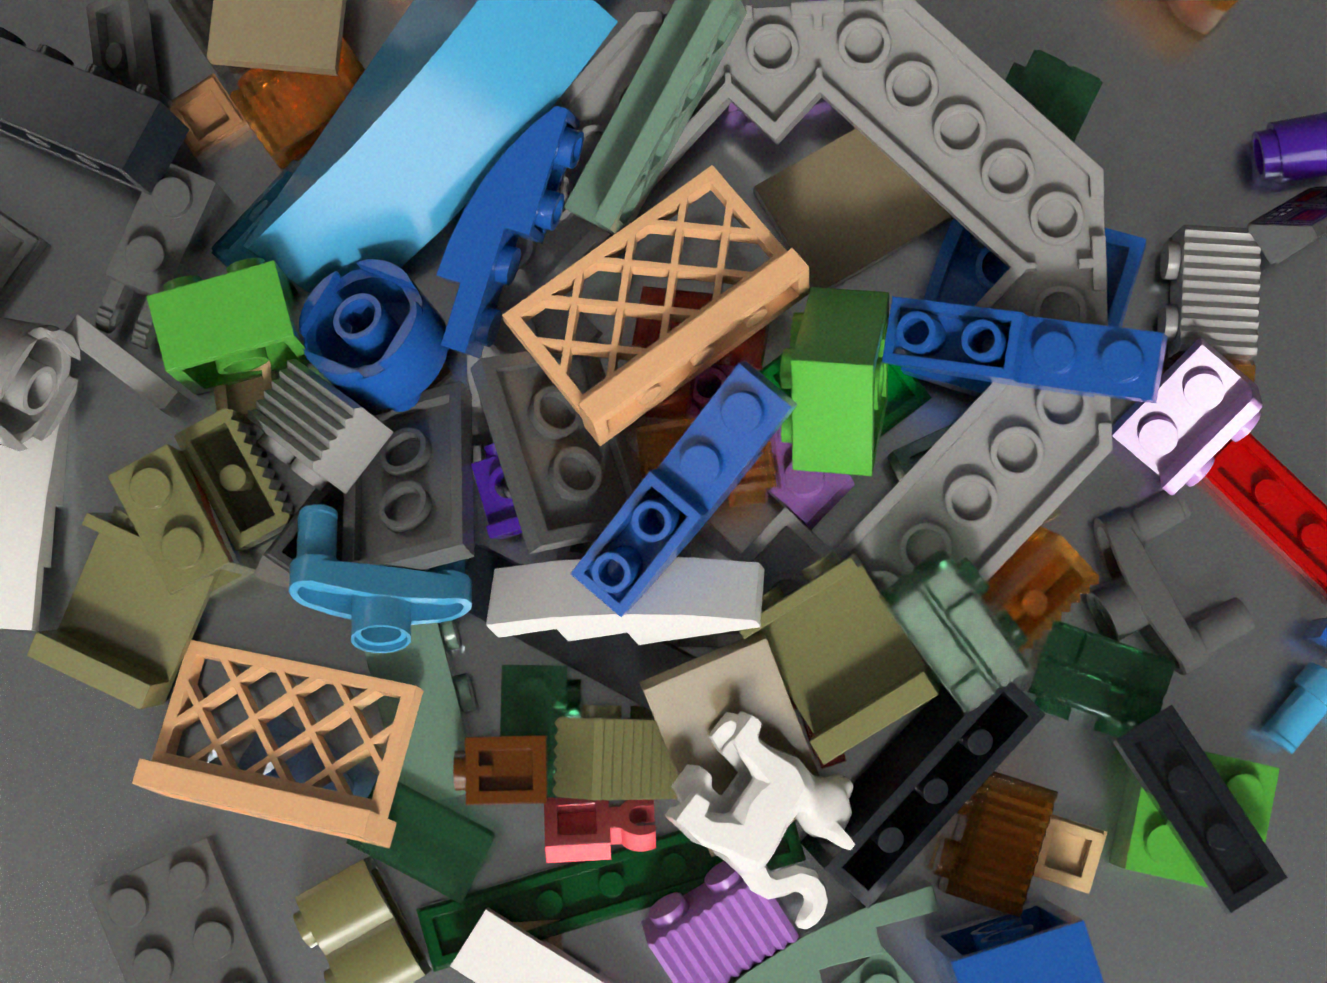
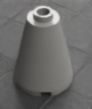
(34, 380)

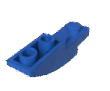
(512, 202)
(1024, 350)
(684, 489)

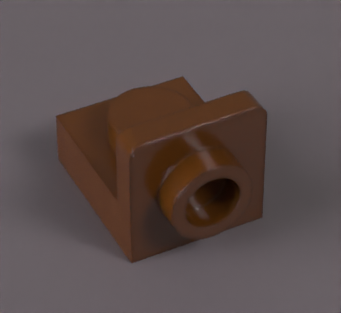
(503, 770)

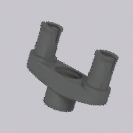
(1139, 598)

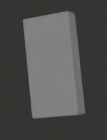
(127, 367)

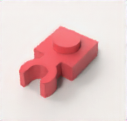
(588, 828)

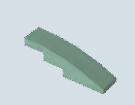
(841, 937)

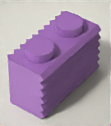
(716, 929)

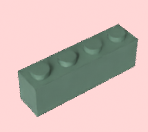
(443, 709)

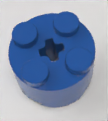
(374, 335)

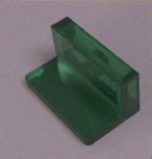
(432, 844)

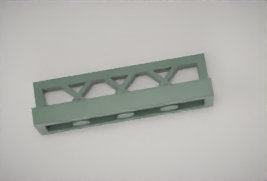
(654, 111)

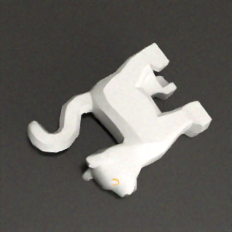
(757, 809)

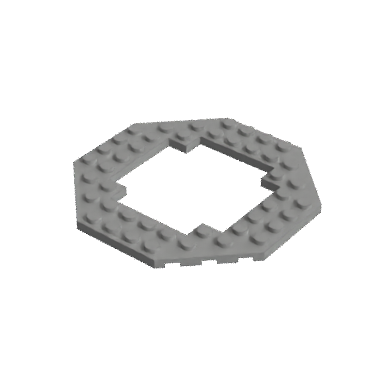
(983, 161)

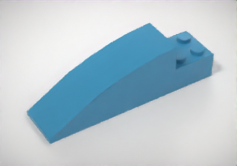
(425, 130)

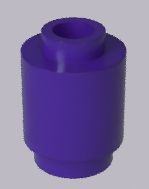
(1291, 149)

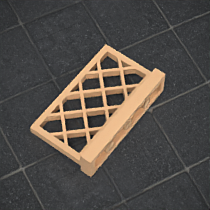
(689, 347)
(282, 798)

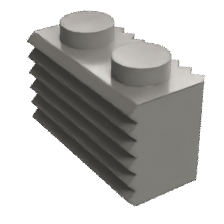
(1211, 290)
(319, 426)

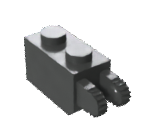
(161, 243)

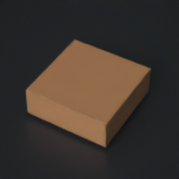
(210, 117)

